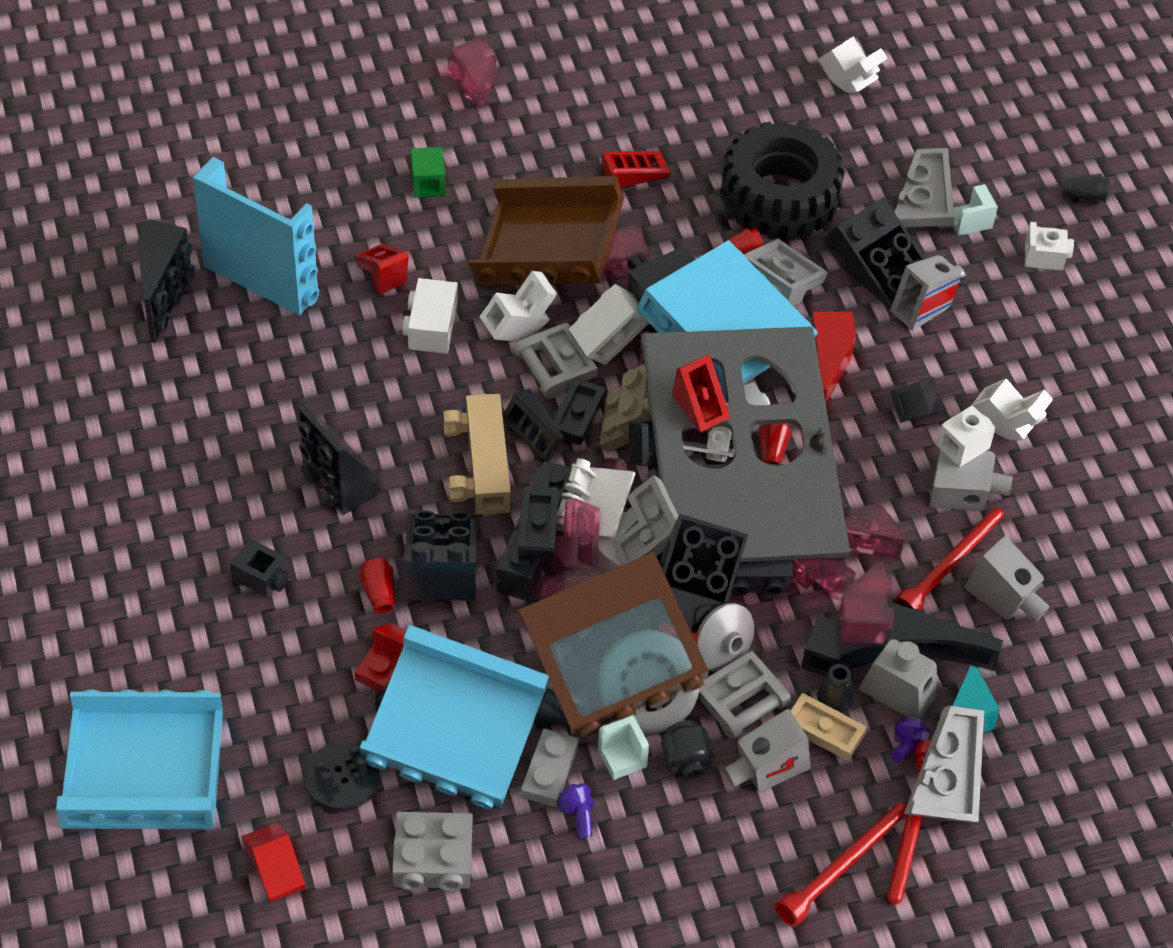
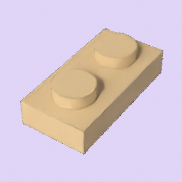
(828, 727)

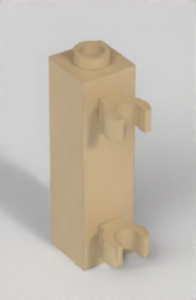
(487, 454)

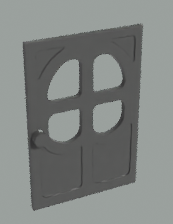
(783, 508)

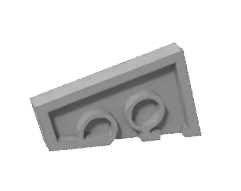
(927, 191)
(952, 769)

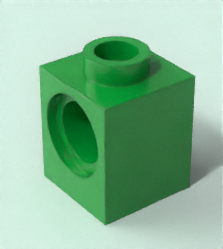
(428, 172)

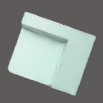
(978, 214)
(623, 747)

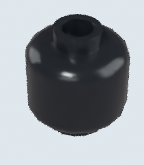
(687, 749)

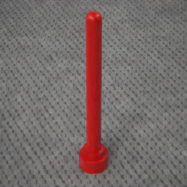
(915, 597)
(908, 839)
(794, 906)

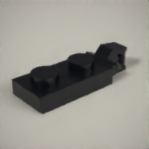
(539, 517)

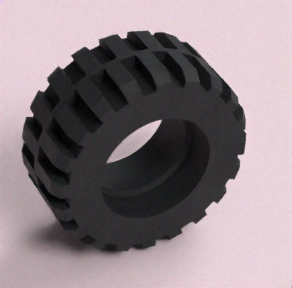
(789, 152)

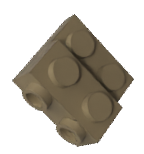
(623, 406)

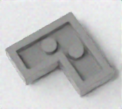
(655, 518)

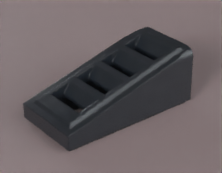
(520, 413)

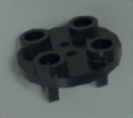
(326, 784)

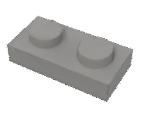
(549, 767)

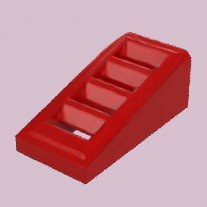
(619, 163)

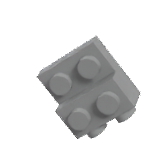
(787, 269)
(432, 850)

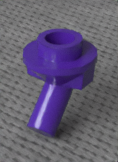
(908, 734)
(578, 800)

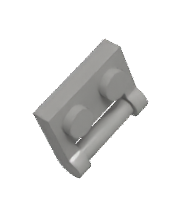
(563, 354)
(737, 684)

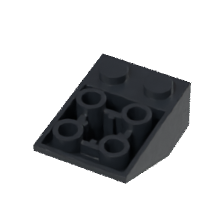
(874, 249)
(164, 271)
(333, 464)
(440, 556)
(701, 566)

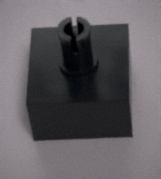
(647, 272)

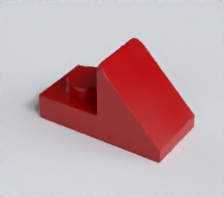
(386, 265)
(383, 656)

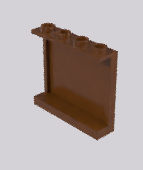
(550, 228)

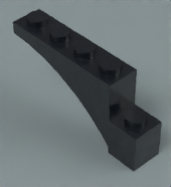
(933, 637)

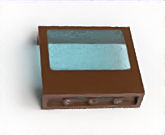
(614, 645)

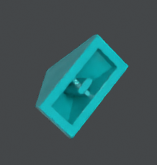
(976, 695)

